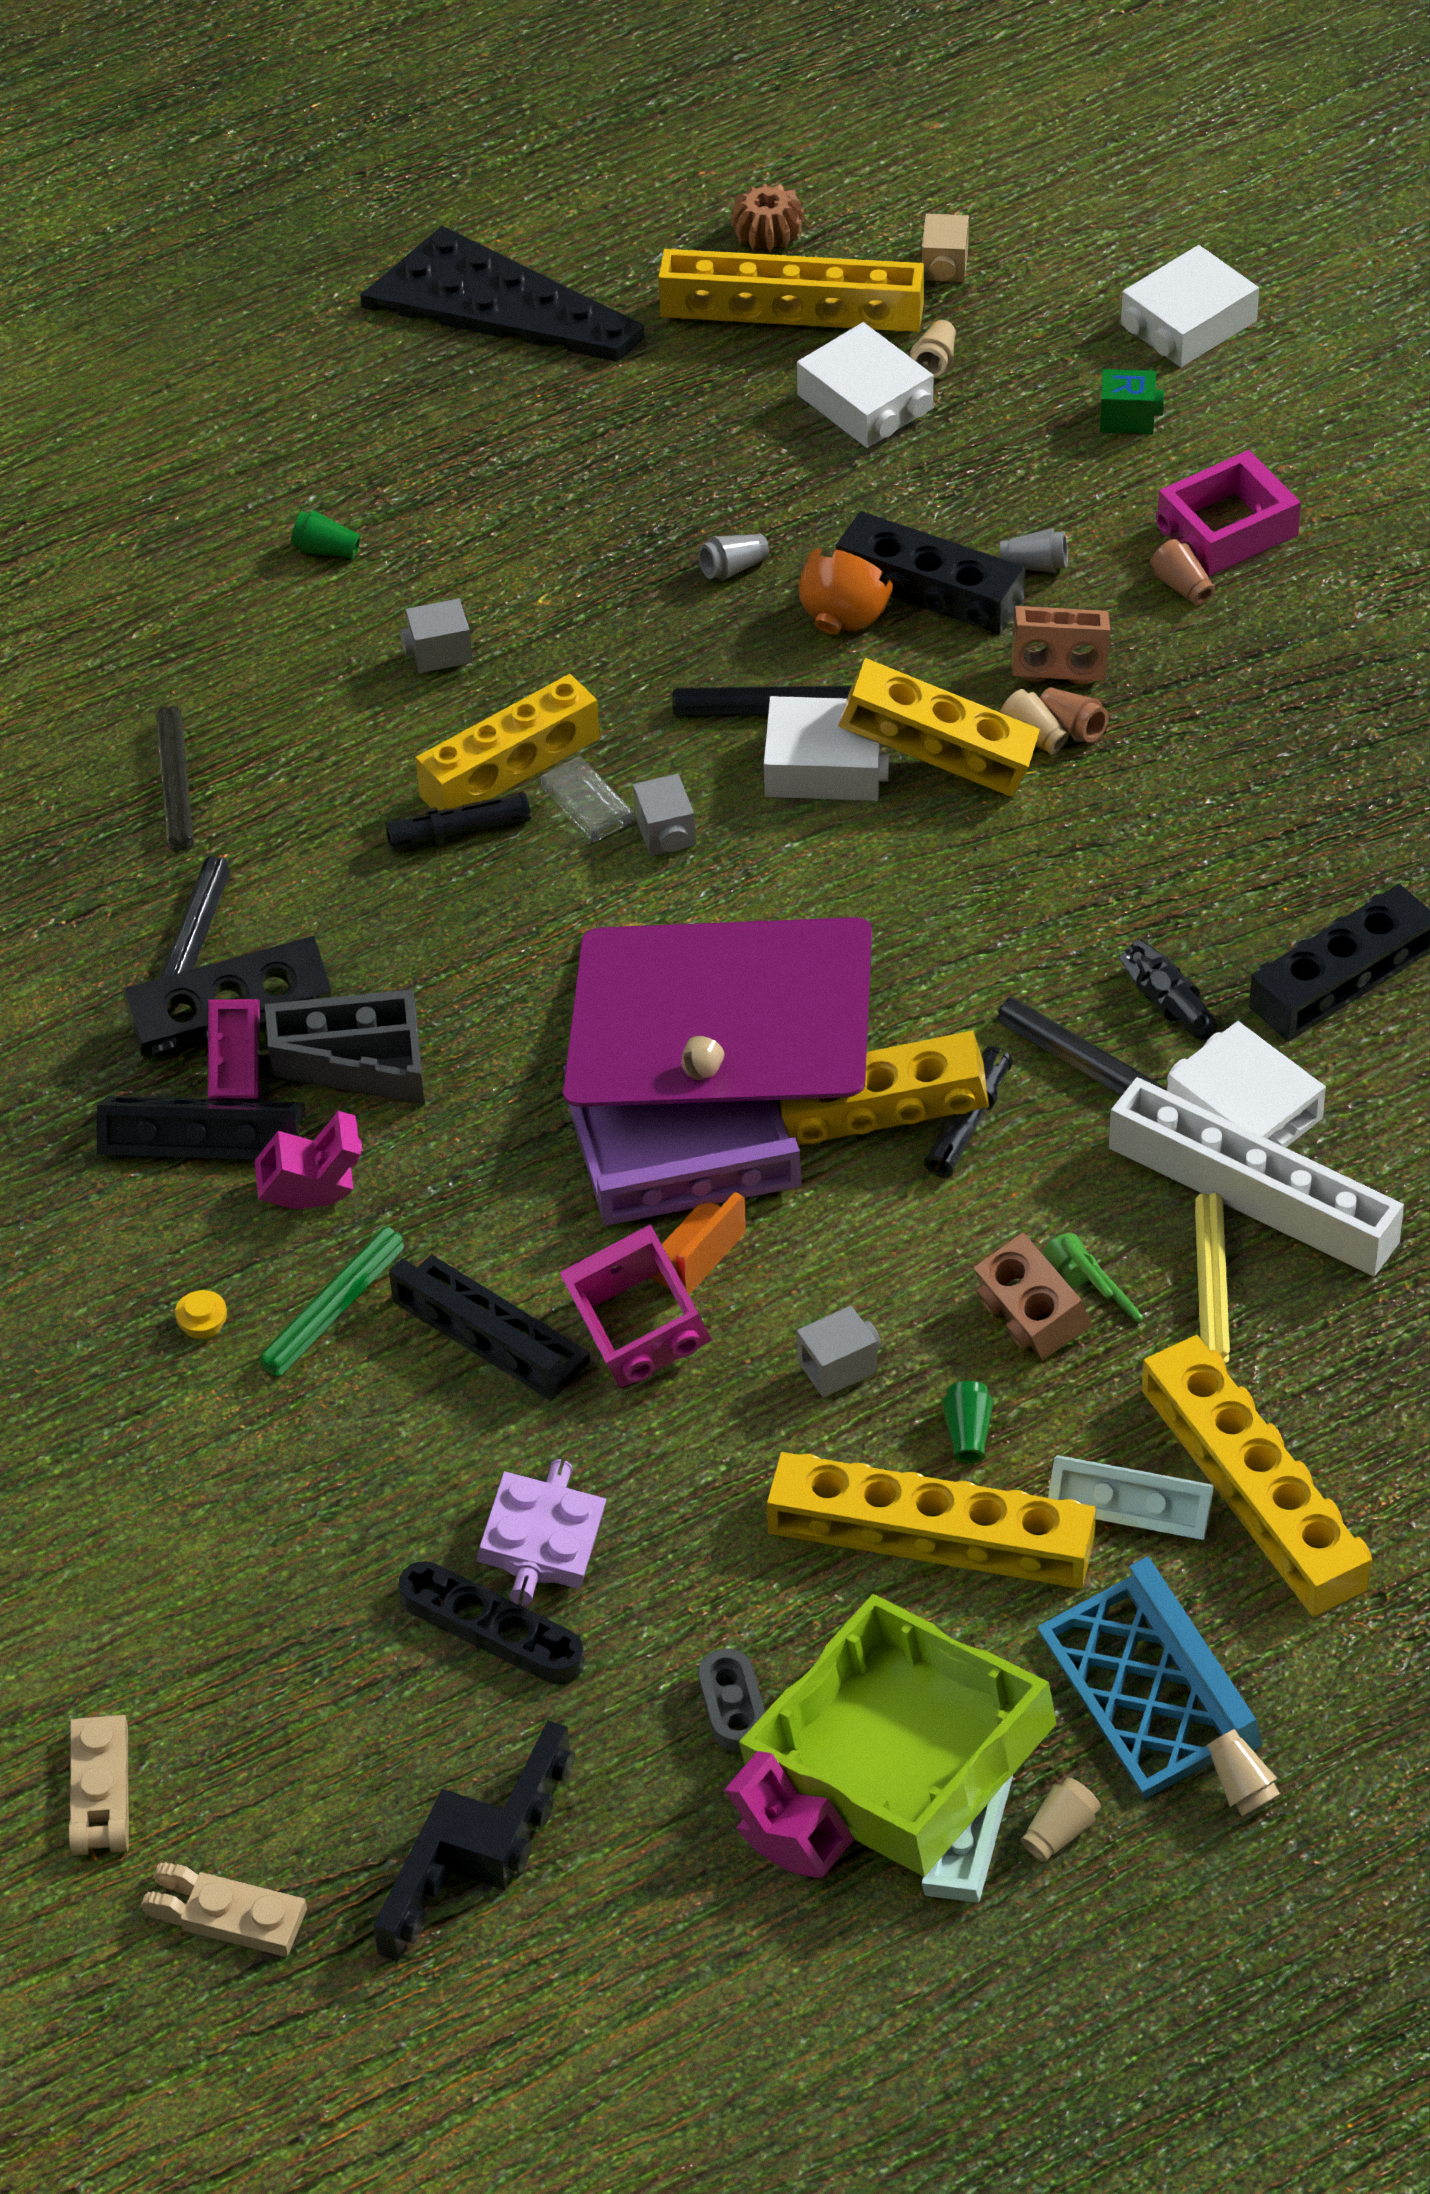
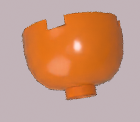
(842, 591)

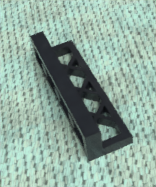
(192, 1126)
(482, 1331)

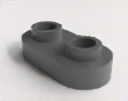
(730, 1704)

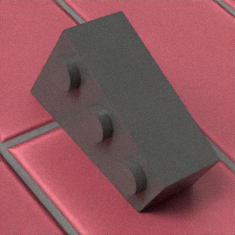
(349, 1043)

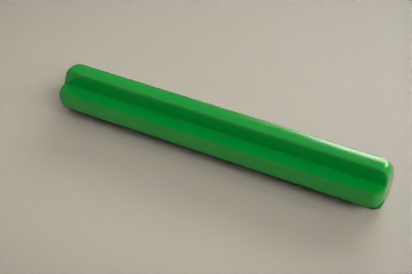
(331, 1302)

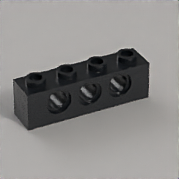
(938, 572)
(1341, 962)
(149, 1002)

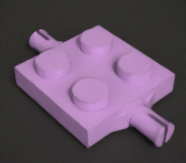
(541, 1531)

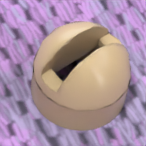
(701, 1057)

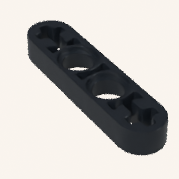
(496, 1615)

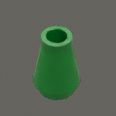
(323, 536)
(968, 1418)

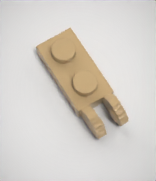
(226, 1909)

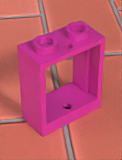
(1274, 508)
(597, 1281)

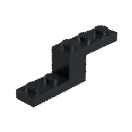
(474, 1841)

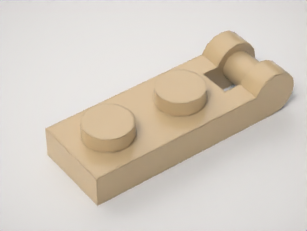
(99, 1784)

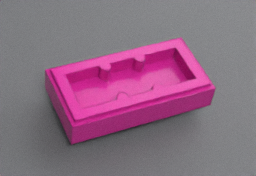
(234, 1049)

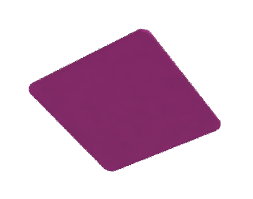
(772, 993)

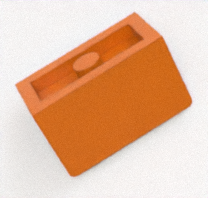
(704, 1240)

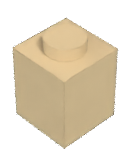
(945, 247)

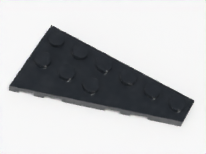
(494, 295)

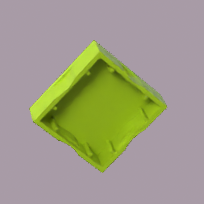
(904, 1731)

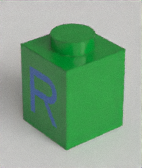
(1130, 401)

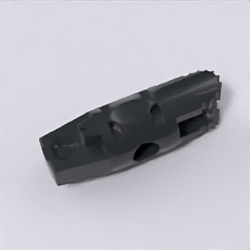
(1168, 989)

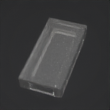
(587, 799)

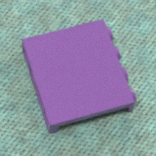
(683, 1155)

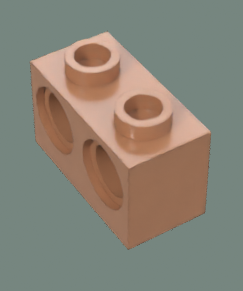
(1062, 632)
(1037, 1293)

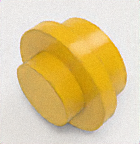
(201, 1314)

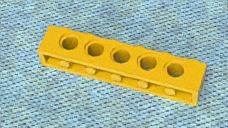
(791, 290)
(1230, 1445)
(949, 1538)

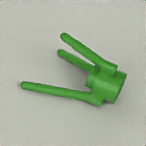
(1077, 1266)

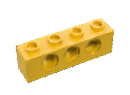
(939, 727)
(509, 746)
(900, 1088)

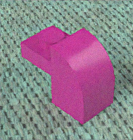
(306, 1171)
(785, 1826)

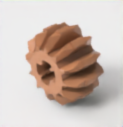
(767, 217)

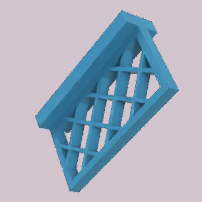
(1181, 1645)

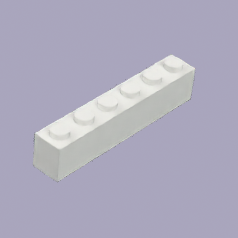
(1256, 1176)

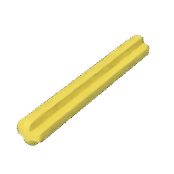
(1212, 1273)

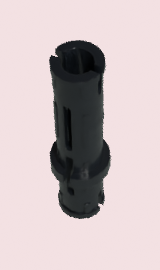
(448, 823)
(961, 1127)

